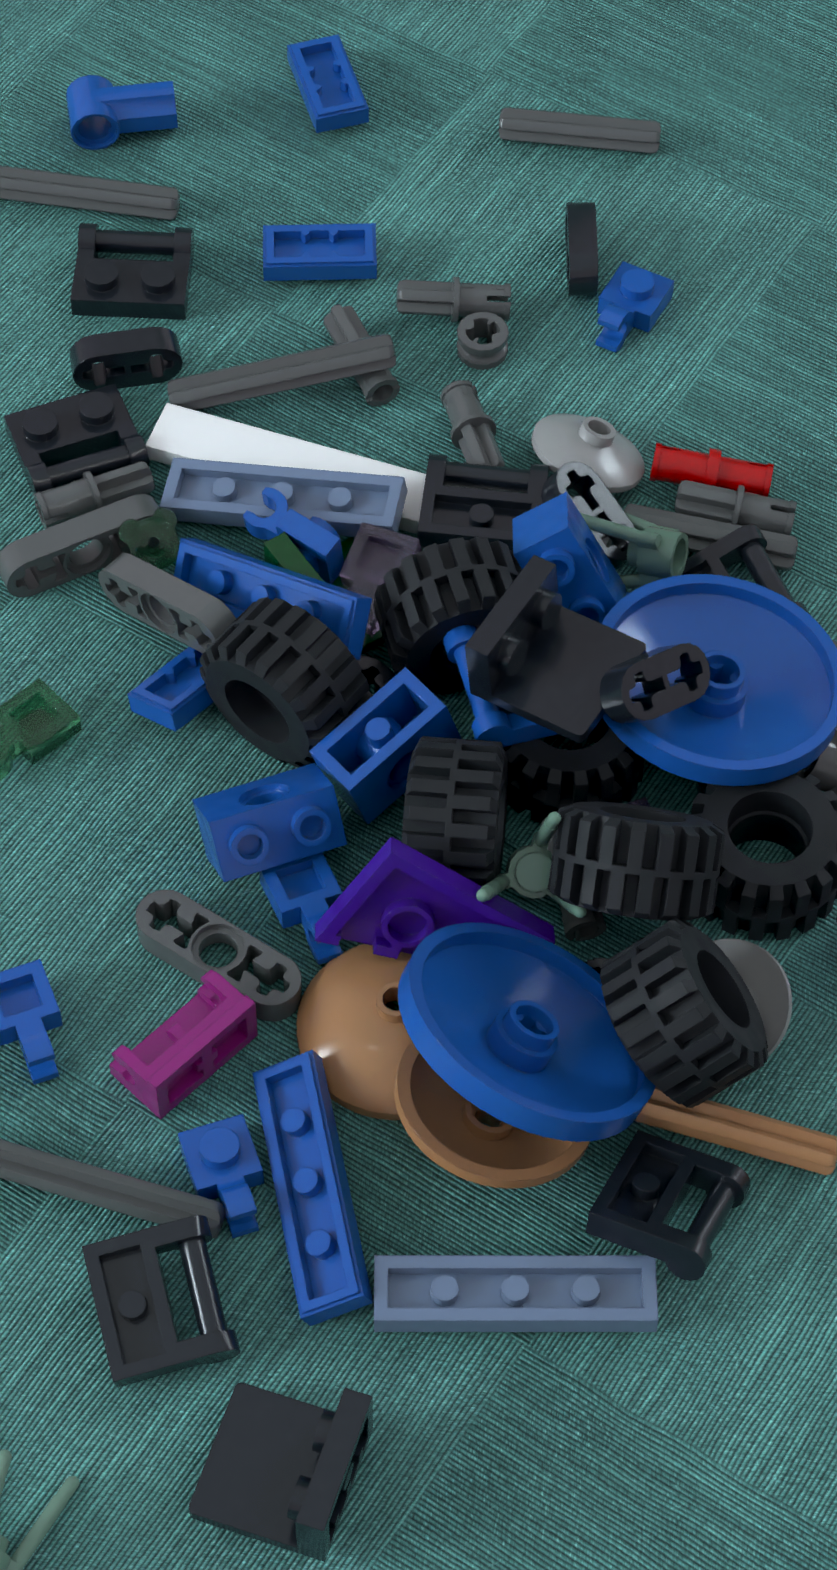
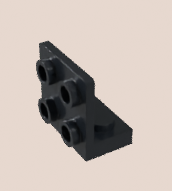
(543, 656)
(283, 1468)

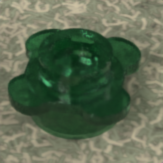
(159, 525)

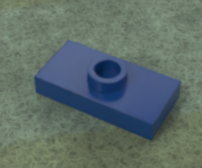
(327, 83)
(319, 252)
(173, 692)

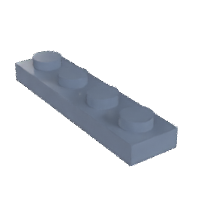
(225, 490)
(515, 1293)

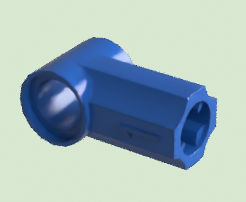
(104, 111)

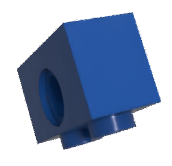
(583, 569)
(373, 747)
(270, 822)

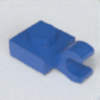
(631, 300)
(312, 536)
(302, 894)
(26, 1014)
(225, 1167)

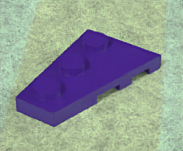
(408, 897)

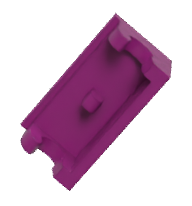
(187, 1046)

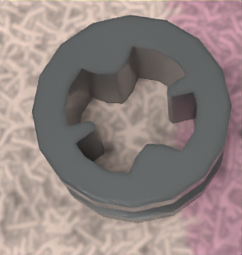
(478, 326)

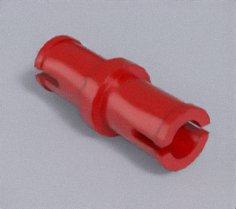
(710, 468)

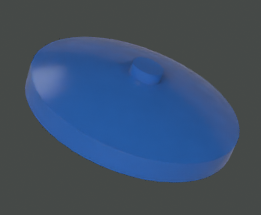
(768, 686)
(521, 1032)

